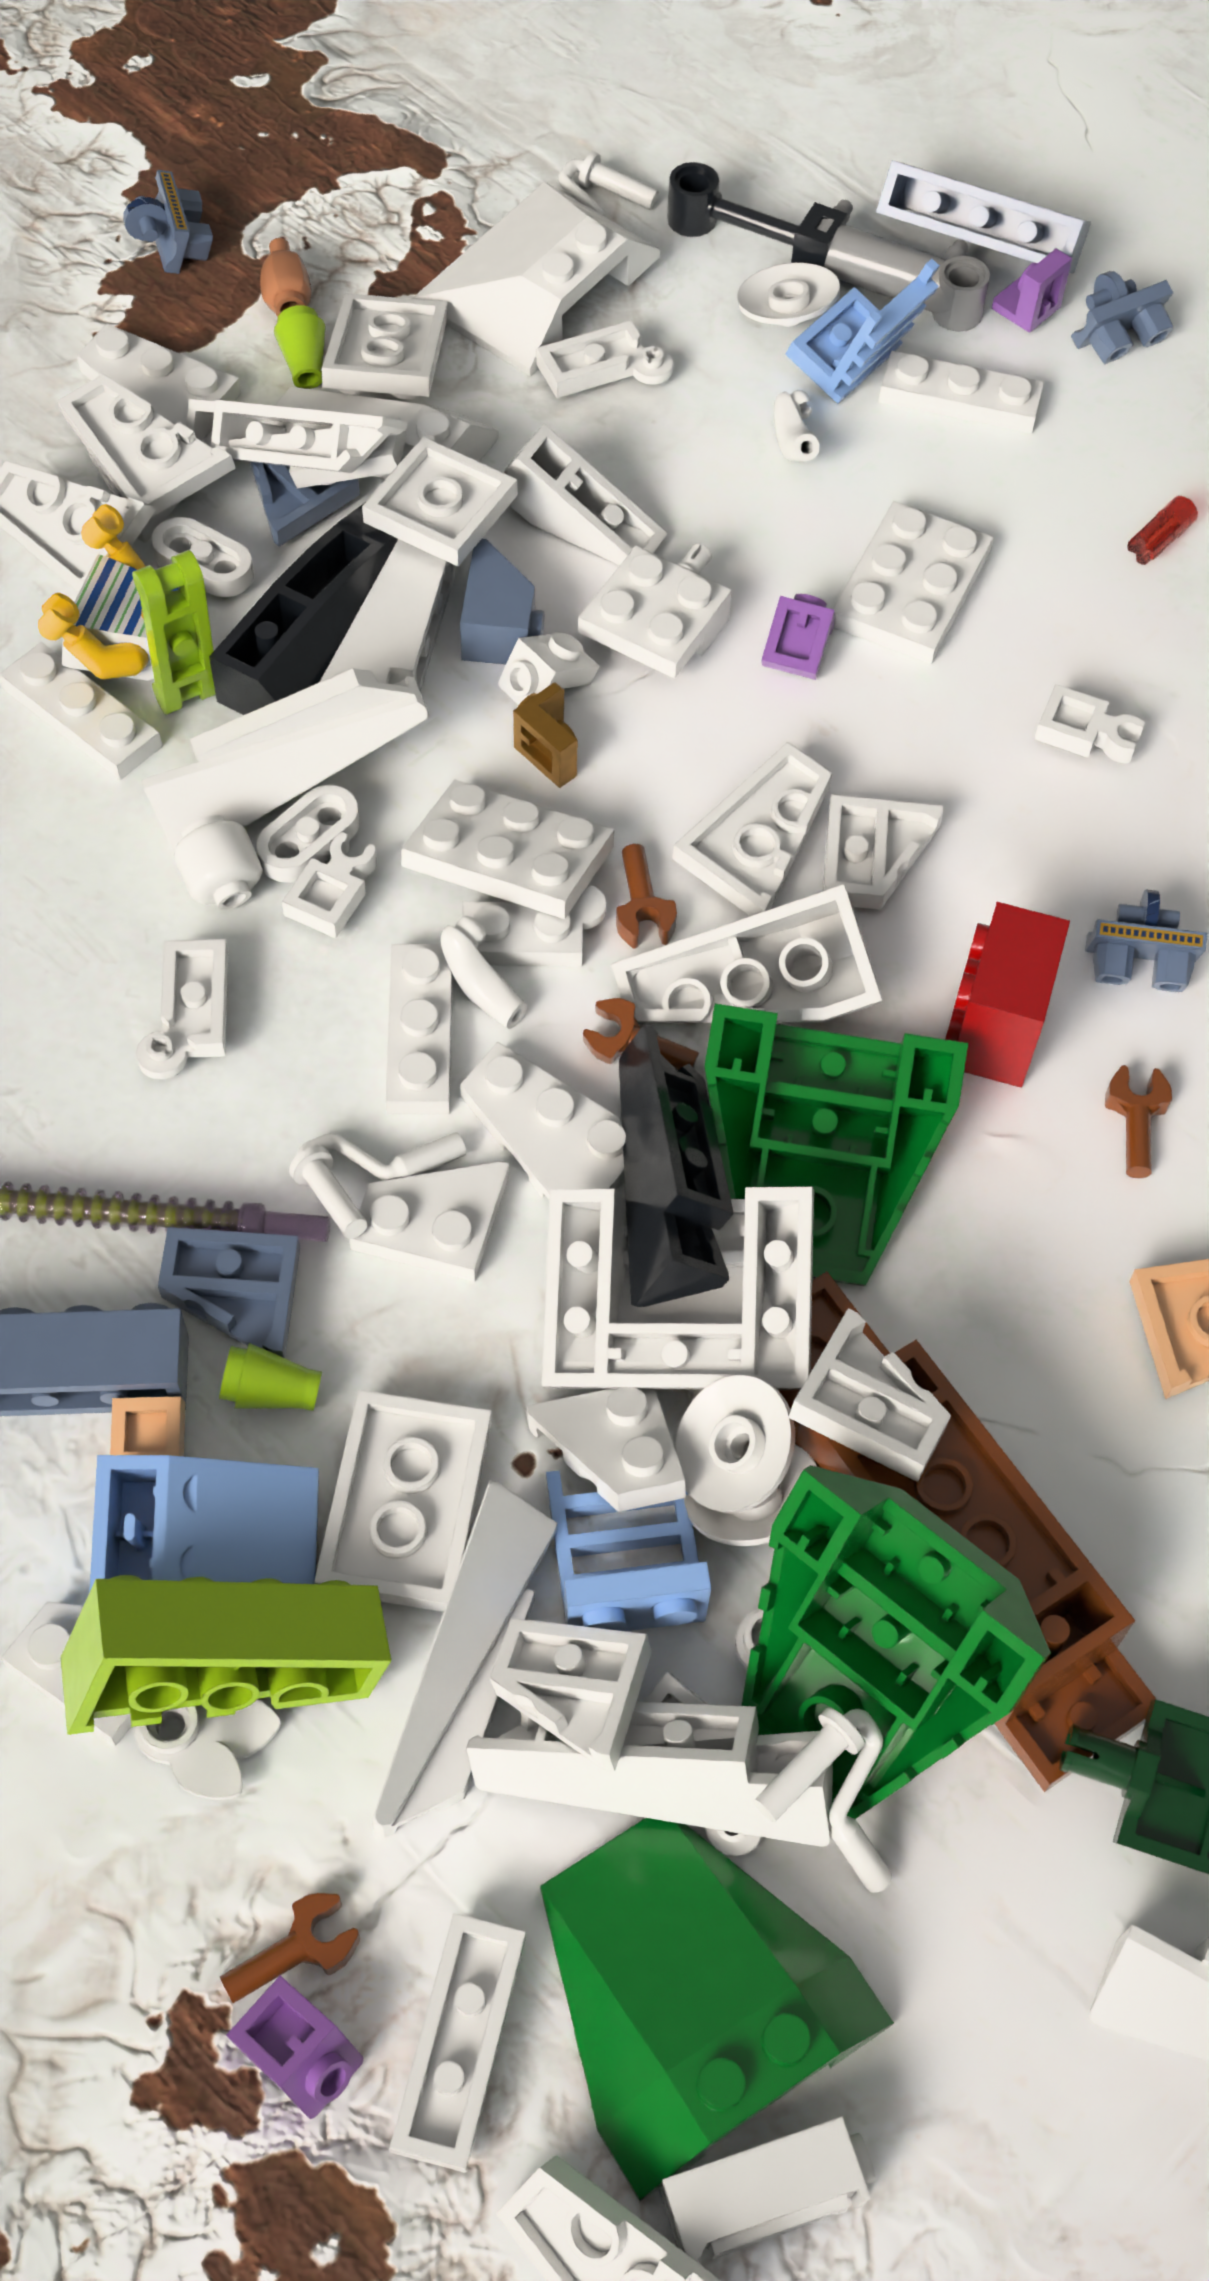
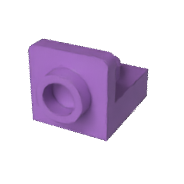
(1036, 292)
(798, 635)
(296, 2047)

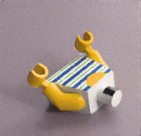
(106, 622)

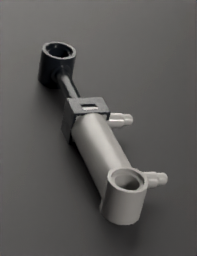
(830, 243)

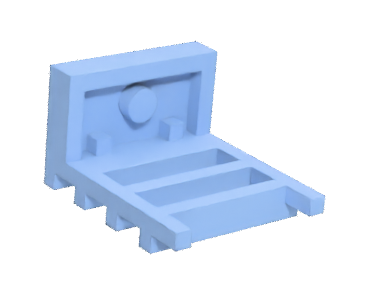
(858, 337)
(634, 1595)

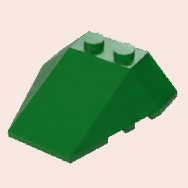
(832, 1117)
(888, 1617)
(693, 1995)

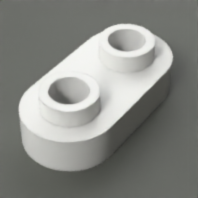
(223, 561)
(303, 834)

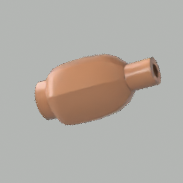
(284, 278)

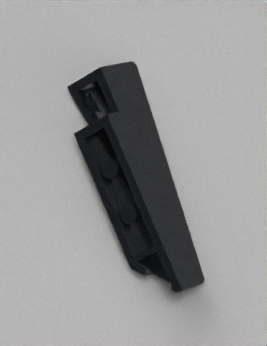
(671, 1177)

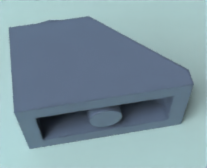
(496, 607)

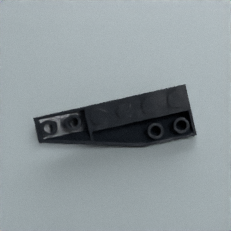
(301, 618)

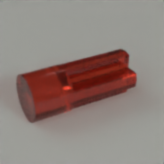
(1163, 529)

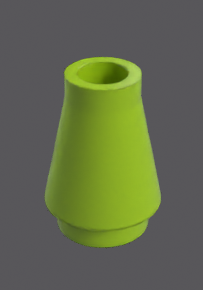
(302, 341)
(267, 1381)

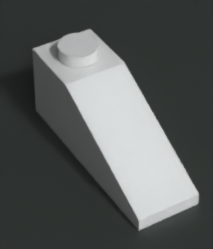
(576, 501)

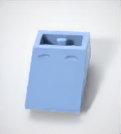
(204, 1519)

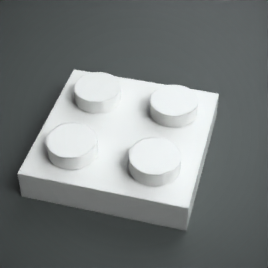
(440, 501)

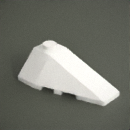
(426, 421)
(786, 961)

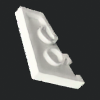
(155, 372)
(140, 448)
(49, 517)
(757, 830)
(545, 1124)
(586, 2235)

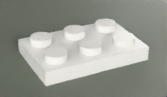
(385, 346)
(911, 581)
(508, 848)
(405, 1497)

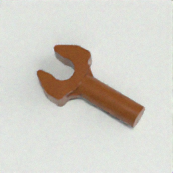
(643, 902)
(623, 1013)
(1138, 1114)
(294, 1949)

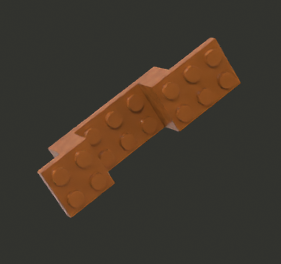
(996, 1509)

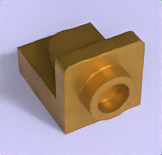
(544, 735)

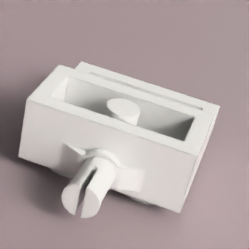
(658, 609)

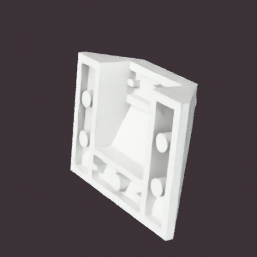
(533, 269)
(745, 1328)

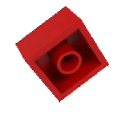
(1007, 991)

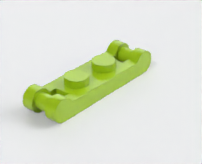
(177, 630)

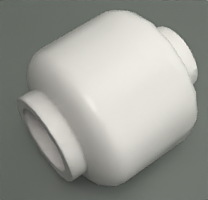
(218, 862)

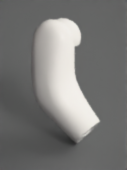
(791, 432)
(477, 976)

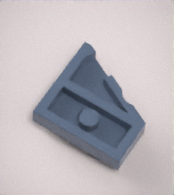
(294, 509)
(233, 1282)

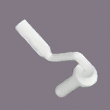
(593, 171)
(314, 1165)
(837, 1735)

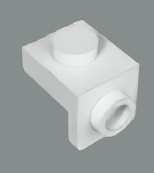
(546, 660)

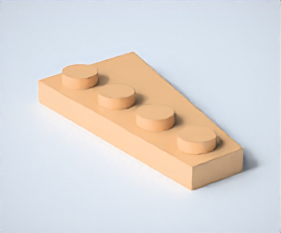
(1176, 1321)

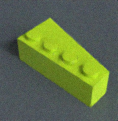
(219, 1647)

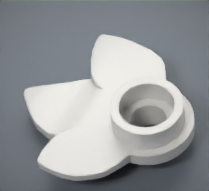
(209, 1748)

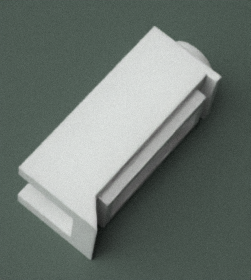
(768, 2190)

